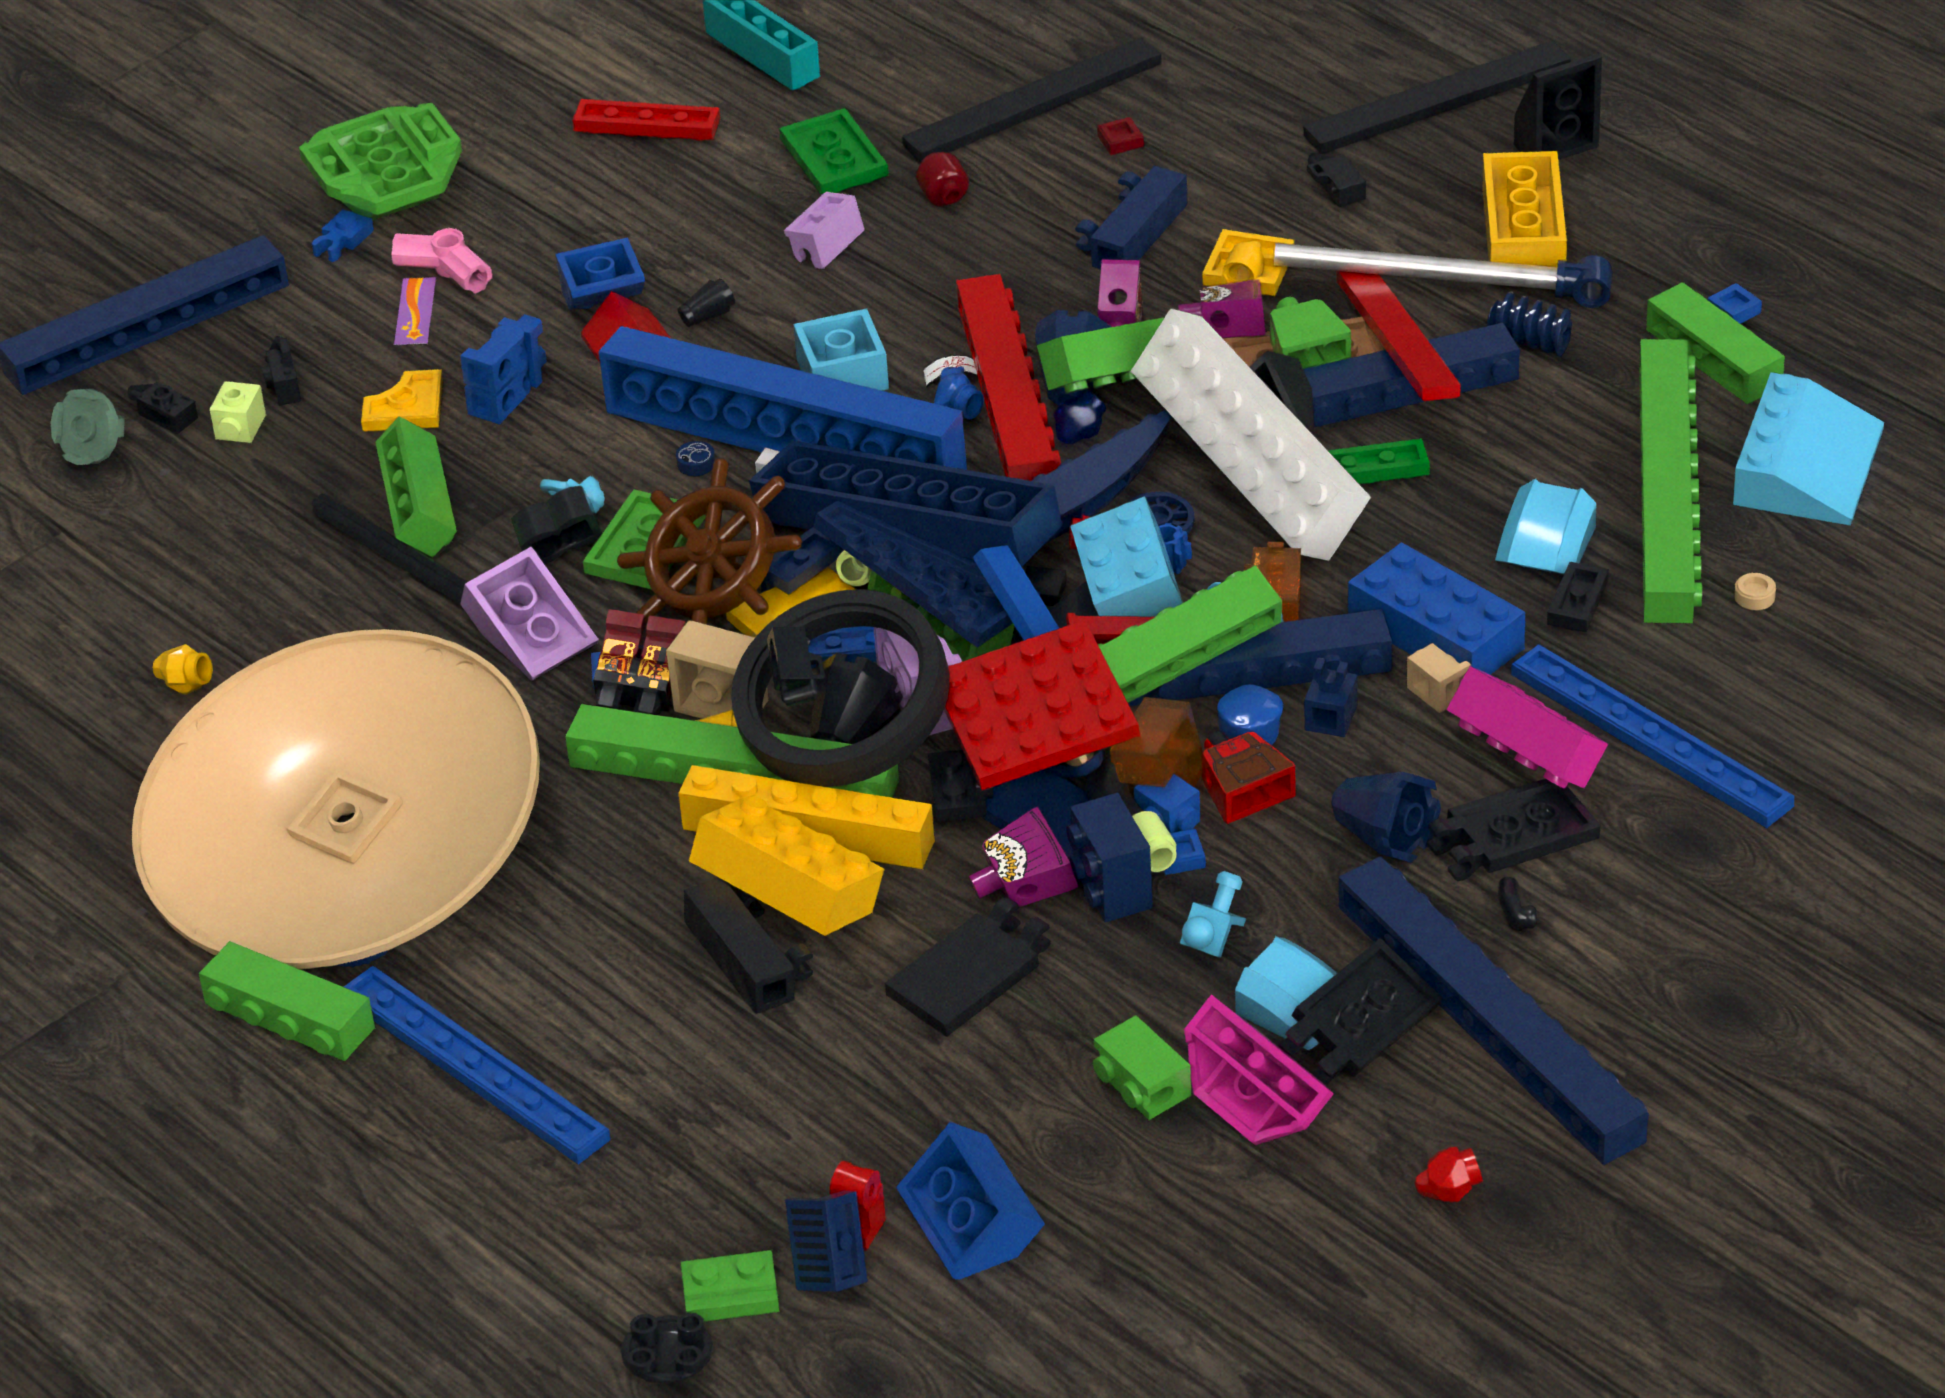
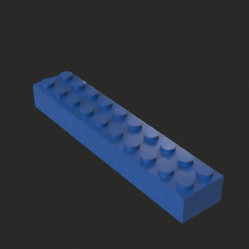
(767, 403)

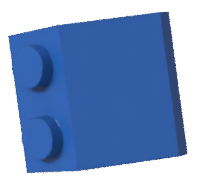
(596, 270)

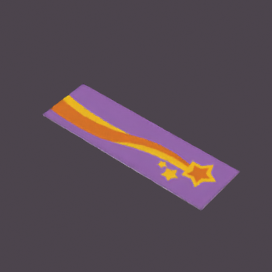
(415, 311)

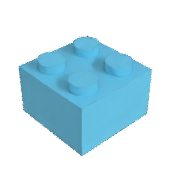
(843, 349)

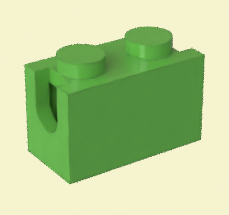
(1142, 1067)

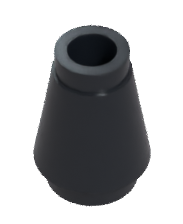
(708, 302)

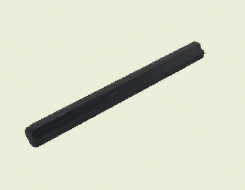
(389, 547)

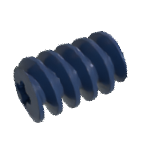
(1532, 324)

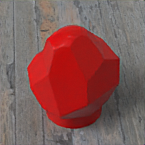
(1449, 1175)

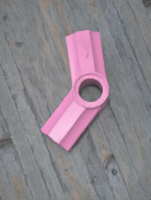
(446, 254)

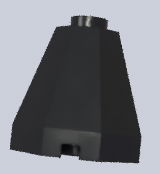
(852, 700)

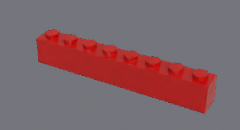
(1006, 378)

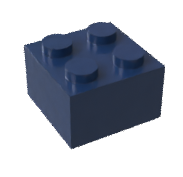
(1110, 857)

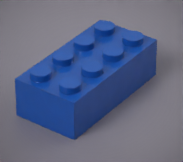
(1437, 606)

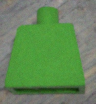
(1309, 332)

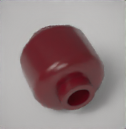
(941, 177)

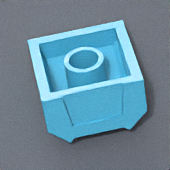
(1547, 527)
(1278, 984)

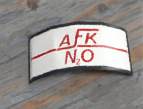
(933, 370)

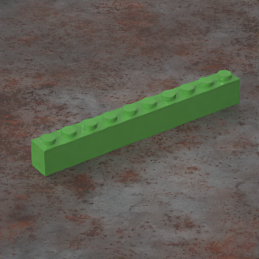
(1667, 482)

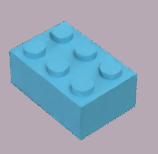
(1126, 562)

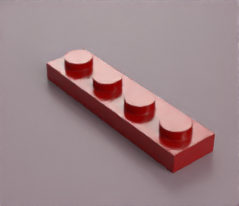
(646, 119)

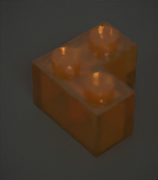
(1166, 745)

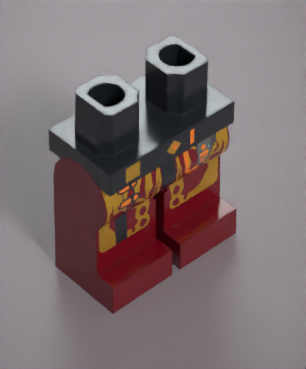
(635, 662)

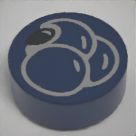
(695, 458)

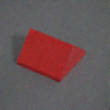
(613, 314)

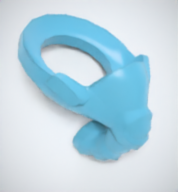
(590, 486)

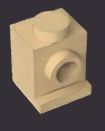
(1434, 676)

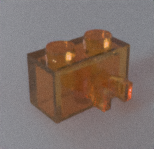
(1283, 572)

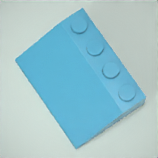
(1806, 452)

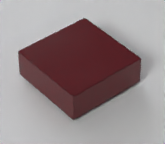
(1120, 136)

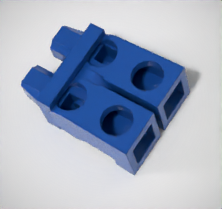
(503, 368)

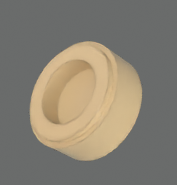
(1755, 591)

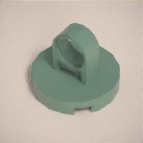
(86, 426)

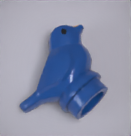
(958, 392)

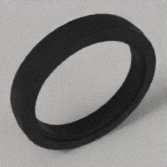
(875, 753)

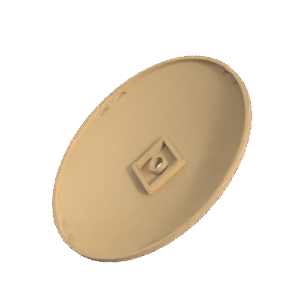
(373, 723)

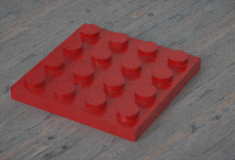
(1036, 705)

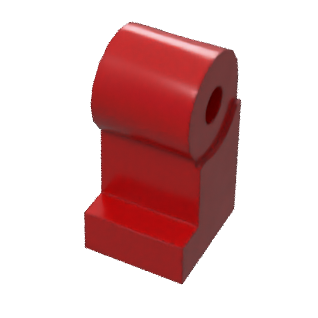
(869, 1196)

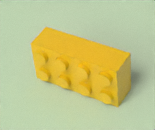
(1524, 208)
(786, 864)

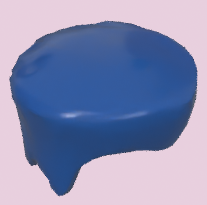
(1250, 710)

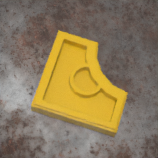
(412, 398)

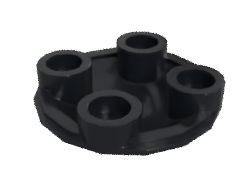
(666, 1347)

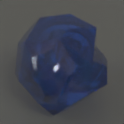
(1079, 418)

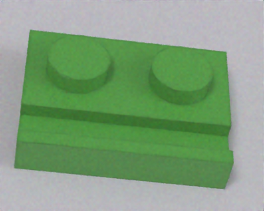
(730, 1286)

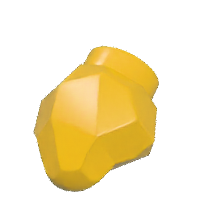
(183, 669)

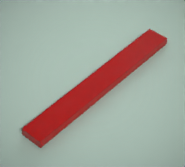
(1399, 335)

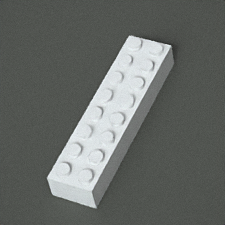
(1250, 435)

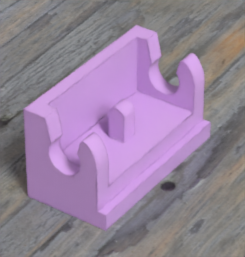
(825, 228)

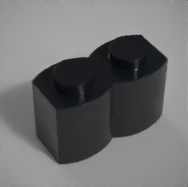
(557, 525)

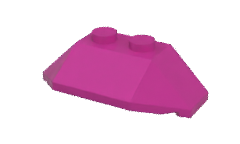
(1249, 1076)

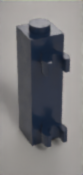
(1139, 220)

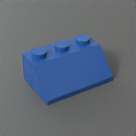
(969, 1202)

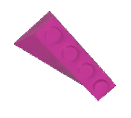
(1527, 727)

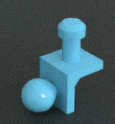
(1210, 925)

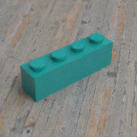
(763, 40)

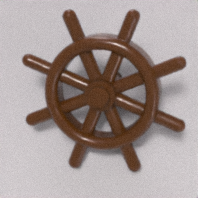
(710, 549)

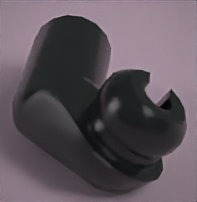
(1509, 899)

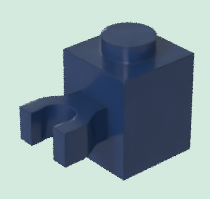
(1330, 699)

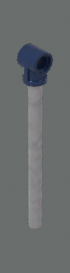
(1586, 280)

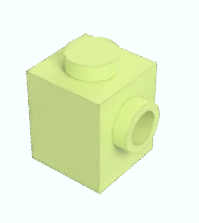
(237, 412)

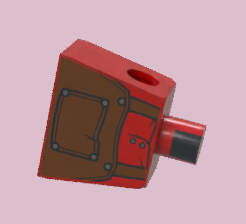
(1245, 774)

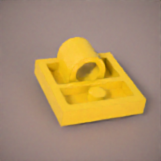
(1245, 258)

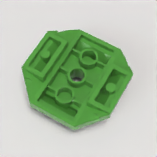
(384, 159)

